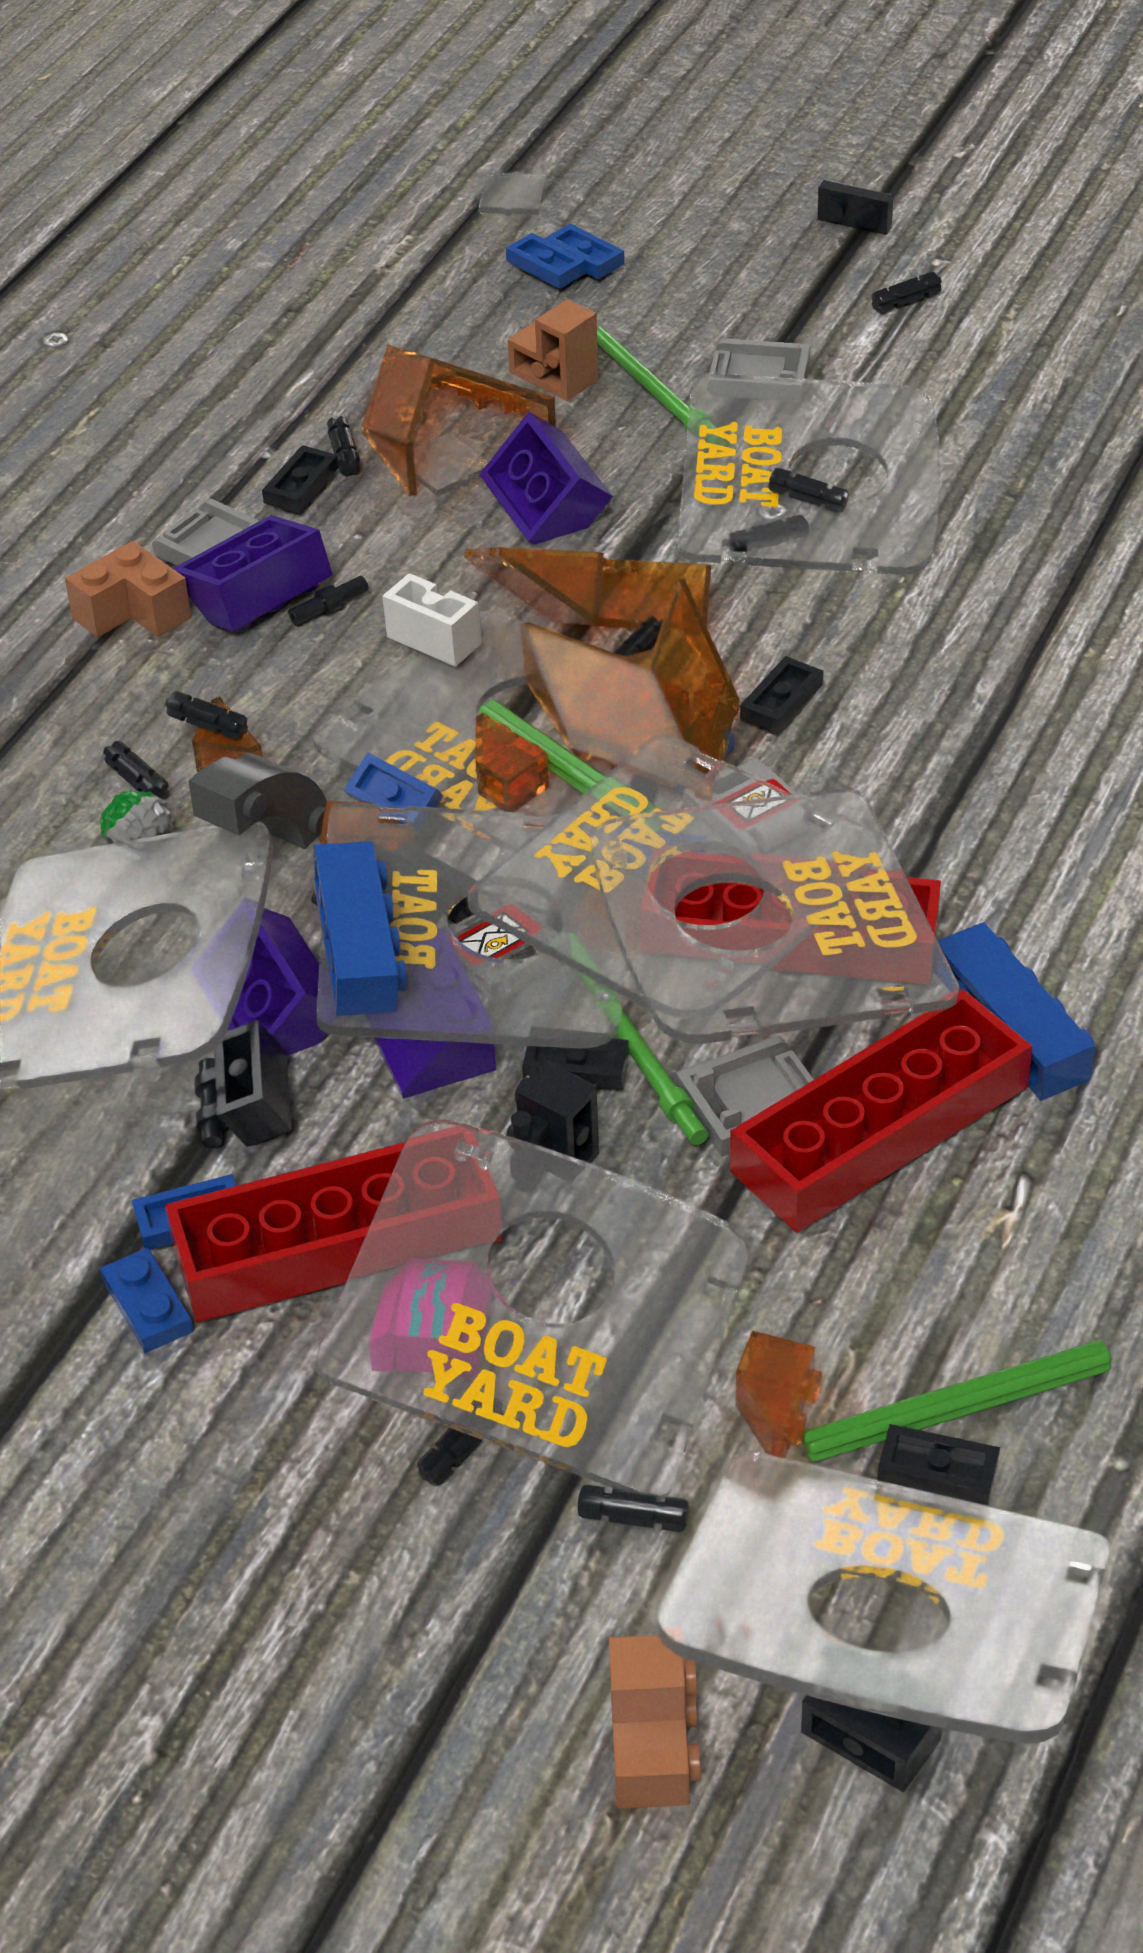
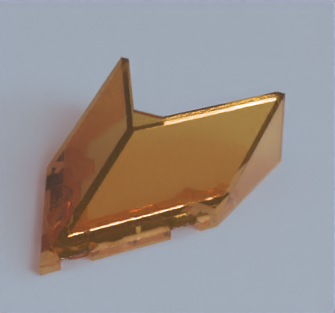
(401, 398)
(591, 588)
(617, 702)

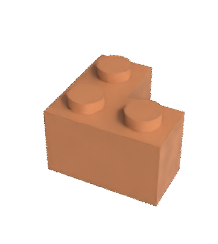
(557, 350)
(126, 587)
(650, 1714)

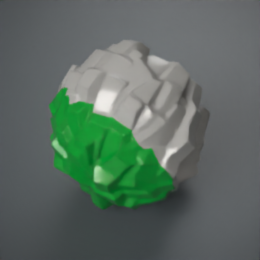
(135, 817)

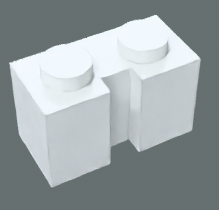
(430, 622)

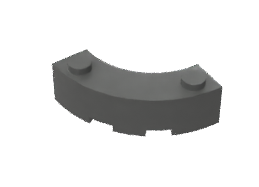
(256, 790)

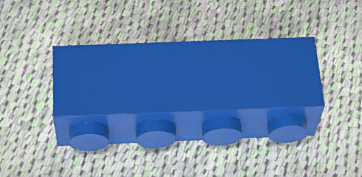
(357, 928)
(1002, 984)

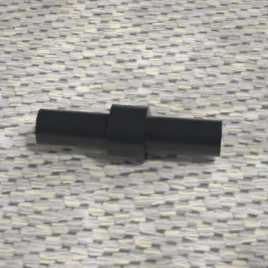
(328, 600)

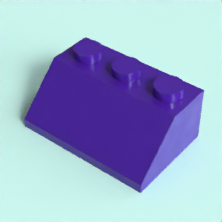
(544, 482)
(255, 571)
(281, 986)
(430, 1064)

